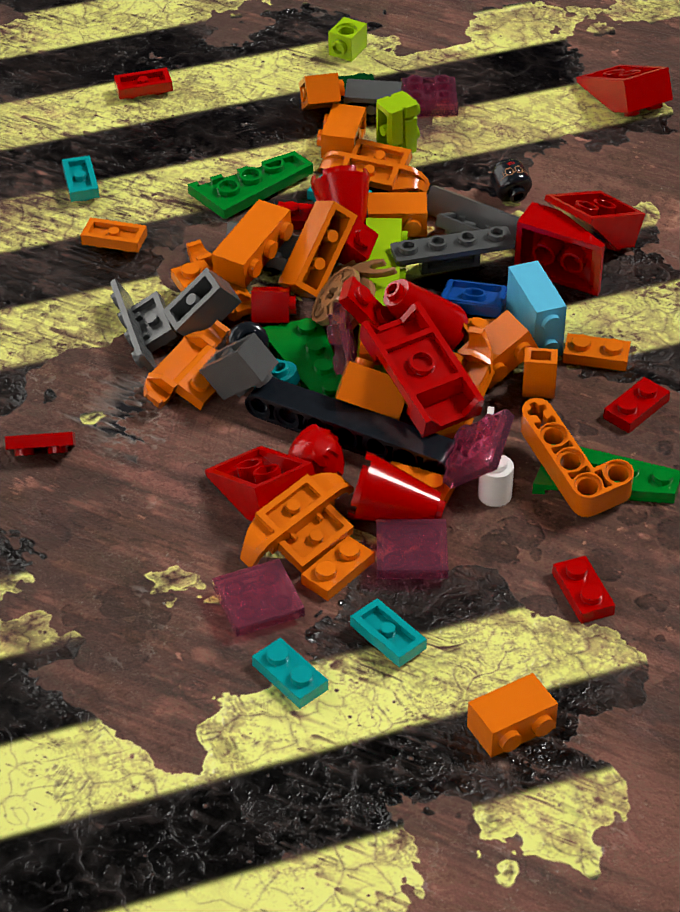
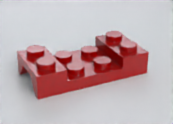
(423, 370)

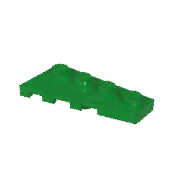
(242, 190)
(309, 349)
(649, 484)

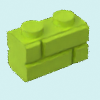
(397, 121)

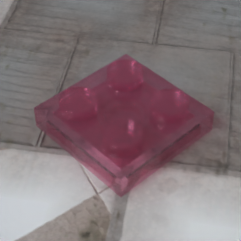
(341, 334)

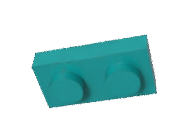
(80, 178)
(388, 632)
(290, 673)

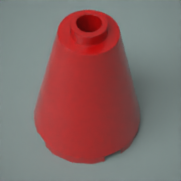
(345, 187)
(445, 314)
(392, 494)

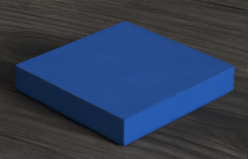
(476, 297)

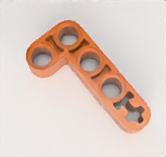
(566, 455)

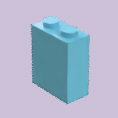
(536, 304)

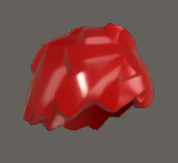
(320, 448)

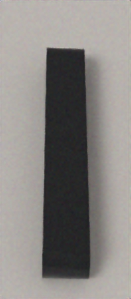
(356, 427)

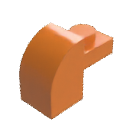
(539, 373)

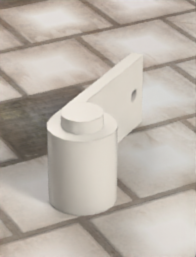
(497, 486)

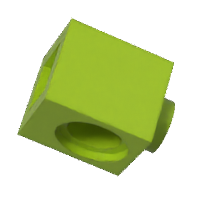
(347, 39)

